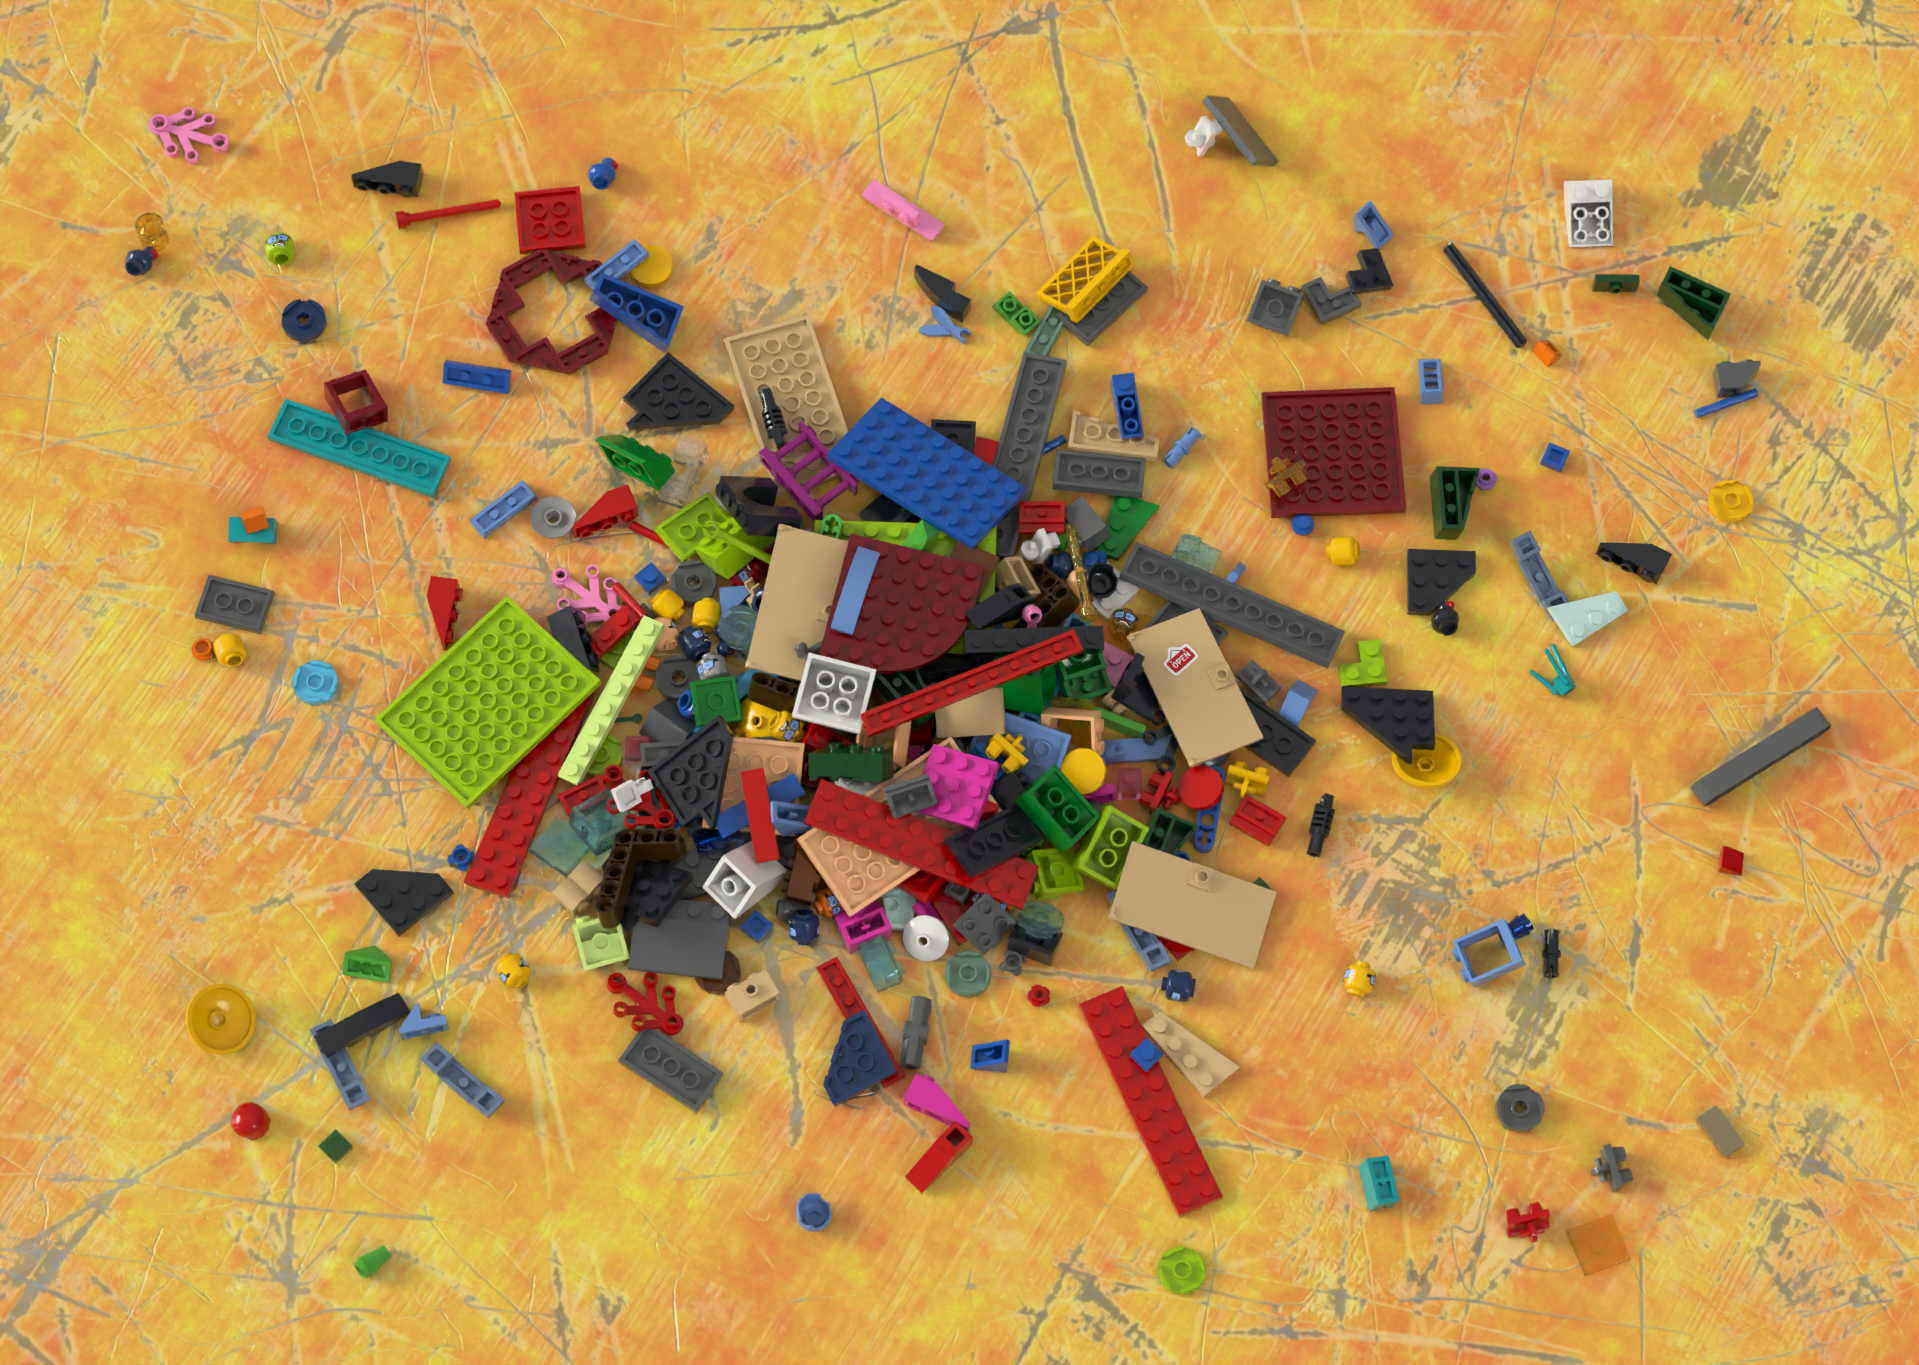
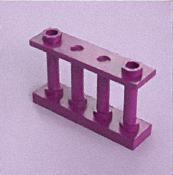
(800, 492)

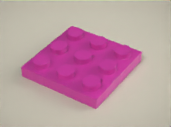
(960, 785)

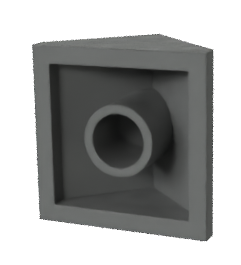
(667, 724)

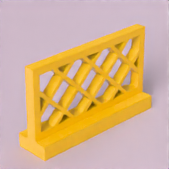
(1097, 285)

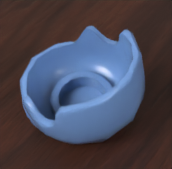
(813, 1212)

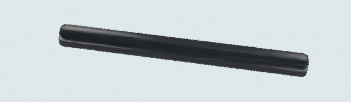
(1485, 295)

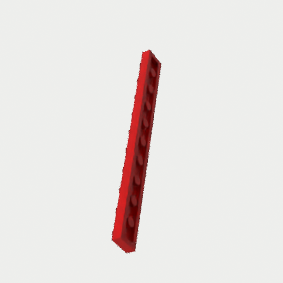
(971, 683)

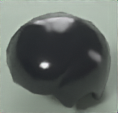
(1101, 580)

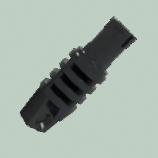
(772, 418)
(1320, 824)

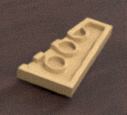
(1097, 437)
(1190, 1055)

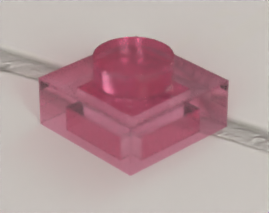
(632, 747)

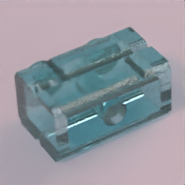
(881, 964)

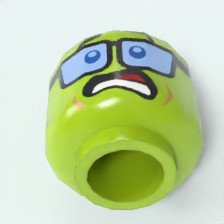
(279, 248)

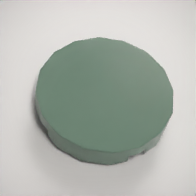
(968, 974)

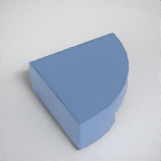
(1236, 573)

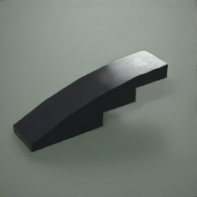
(362, 1024)

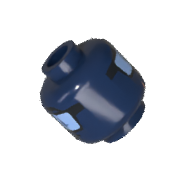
(694, 642)
(803, 926)
(1178, 986)

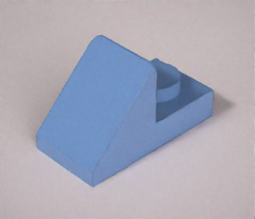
(1372, 224)
(417, 1026)

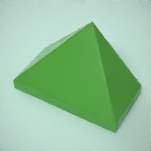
(922, 536)
(367, 964)

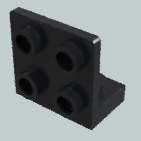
(886, 510)
(1135, 691)

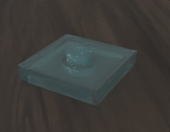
(559, 847)

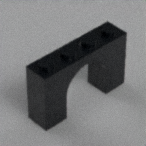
(752, 505)

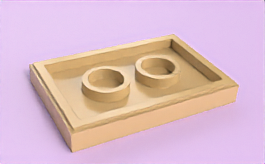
(973, 716)

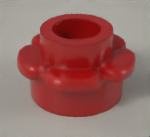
(1043, 1000)

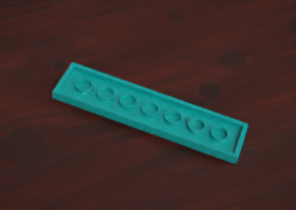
(362, 451)

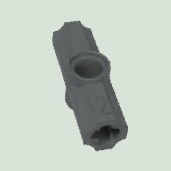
(915, 1032)

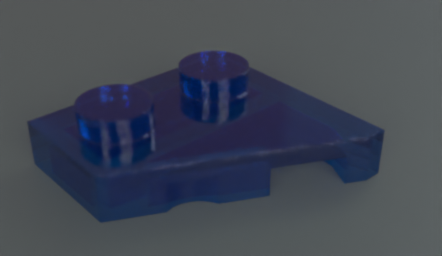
(712, 840)

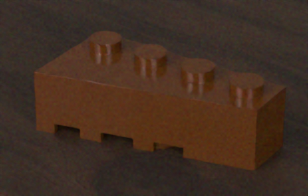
(802, 878)

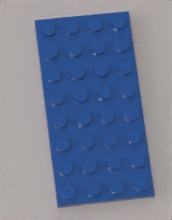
(926, 473)

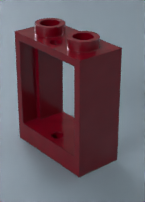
(354, 421)

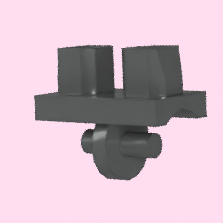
(1258, 681)
(1616, 1177)

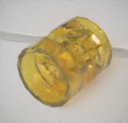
(152, 231)

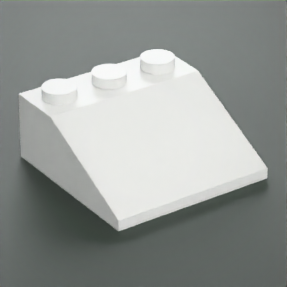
(833, 693)

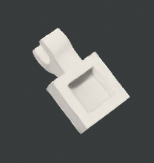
(629, 793)

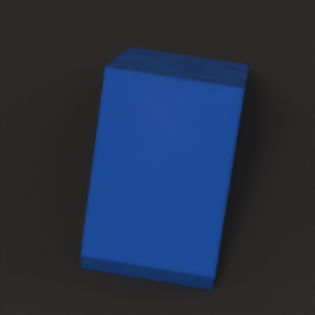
(991, 1056)

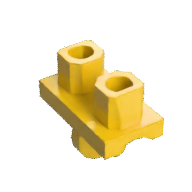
(1009, 748)
(1246, 780)

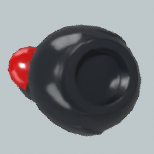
(1446, 619)

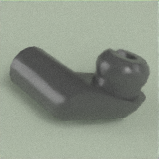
(803, 651)

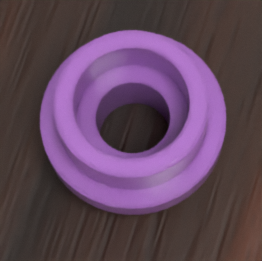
(1486, 485)

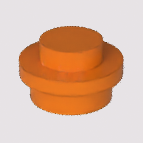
(203, 649)

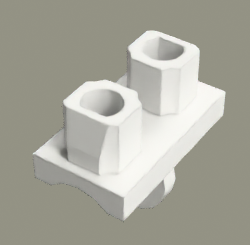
(1203, 135)
(1040, 546)

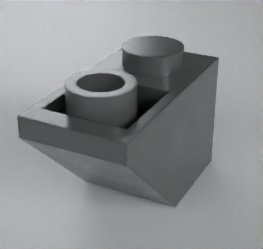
(1733, 378)

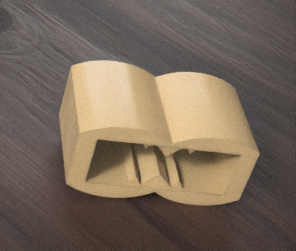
(579, 888)

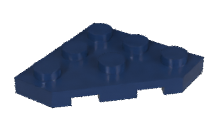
(857, 1060)

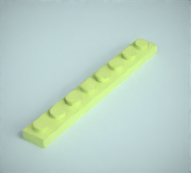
(611, 701)

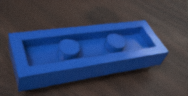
(476, 376)

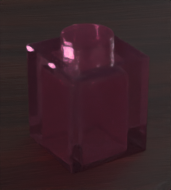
(1129, 783)

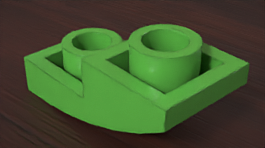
(1016, 314)

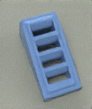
(1428, 393)

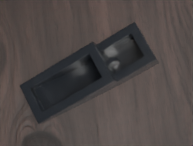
(942, 293)

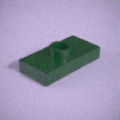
(1615, 283)

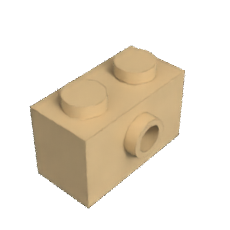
(1014, 571)
(752, 995)

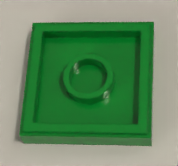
(715, 698)

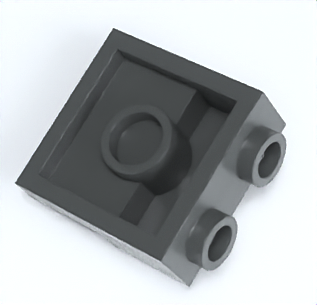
(1275, 307)

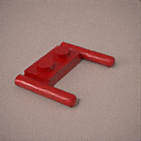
(619, 624)

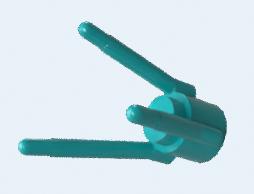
(1563, 682)

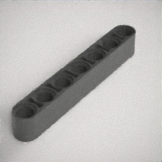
(1760, 757)

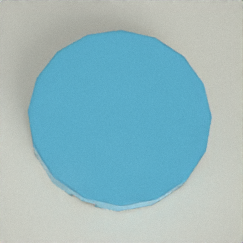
(315, 682)

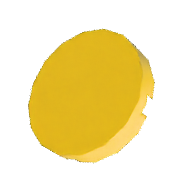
(654, 269)
(1731, 501)
(1085, 770)

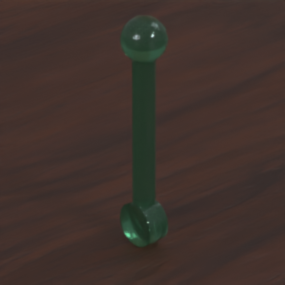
(637, 718)

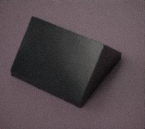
(1034, 948)

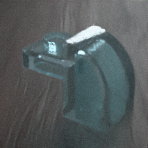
(1195, 552)

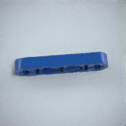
(1213, 812)

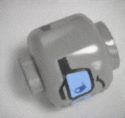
(712, 666)

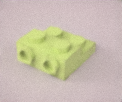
(599, 945)

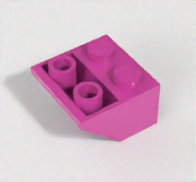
(863, 926)

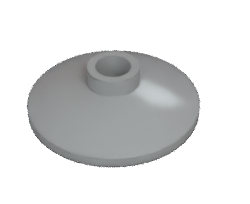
(552, 508)

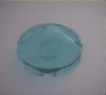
(737, 626)
(1040, 919)

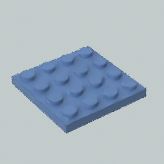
(1042, 743)

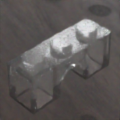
(678, 489)

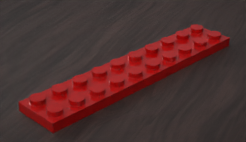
(522, 808)
(912, 843)
(1151, 1103)

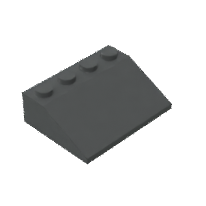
(686, 942)

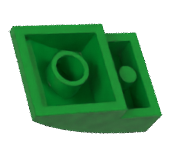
(1083, 676)

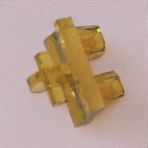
(1295, 471)

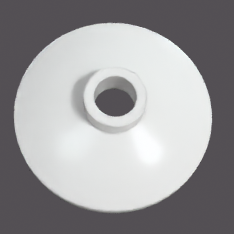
(933, 931)

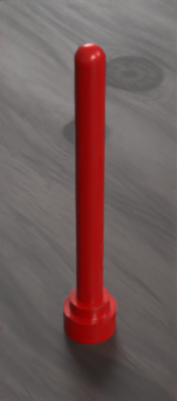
(406, 219)

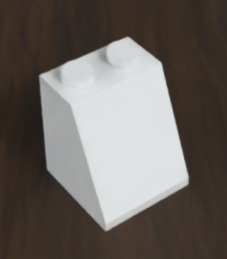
(741, 882)

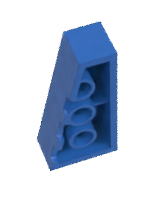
(638, 309)

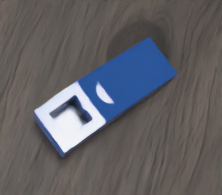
(1126, 405)

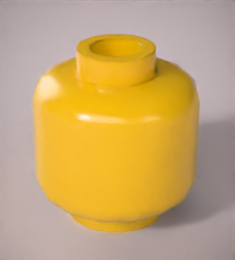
(1343, 551)
(667, 604)
(706, 614)
(230, 650)

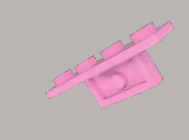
(903, 210)

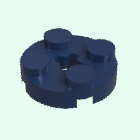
(303, 332)

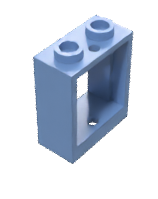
(1498, 927)

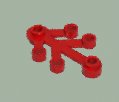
(656, 814)
(647, 1005)

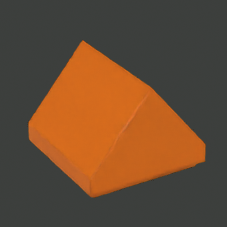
(1546, 352)
(255, 520)

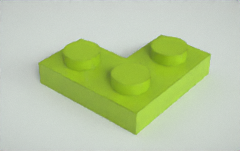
(1369, 671)

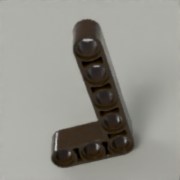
(1057, 603)
(779, 695)
(626, 850)

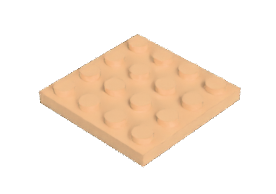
(746, 754)

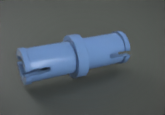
(1181, 447)

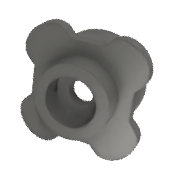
(1009, 956)

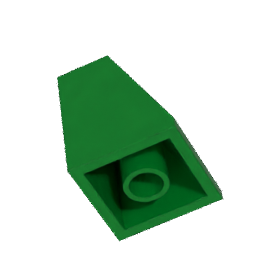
(1030, 692)

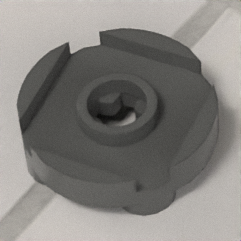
(702, 574)
(675, 665)
(1511, 1119)

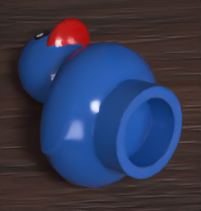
(603, 173)

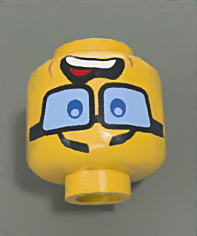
(786, 728)
(513, 970)
(1359, 979)

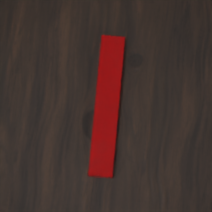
(850, 1003)

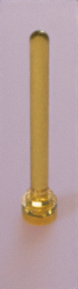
(1087, 611)

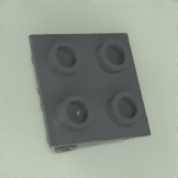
(984, 922)

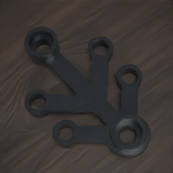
(1168, 757)

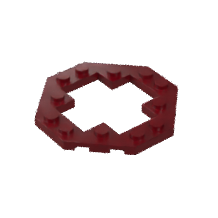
(542, 353)

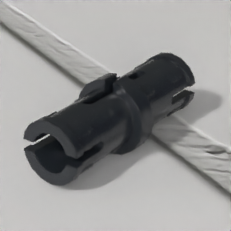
(1551, 953)

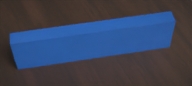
(737, 817)

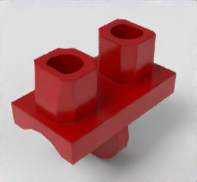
(1162, 783)
(1529, 1224)

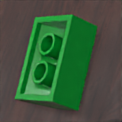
(636, 460)
(1057, 808)

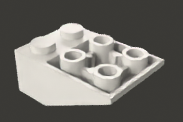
(1589, 212)

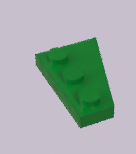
(1124, 523)

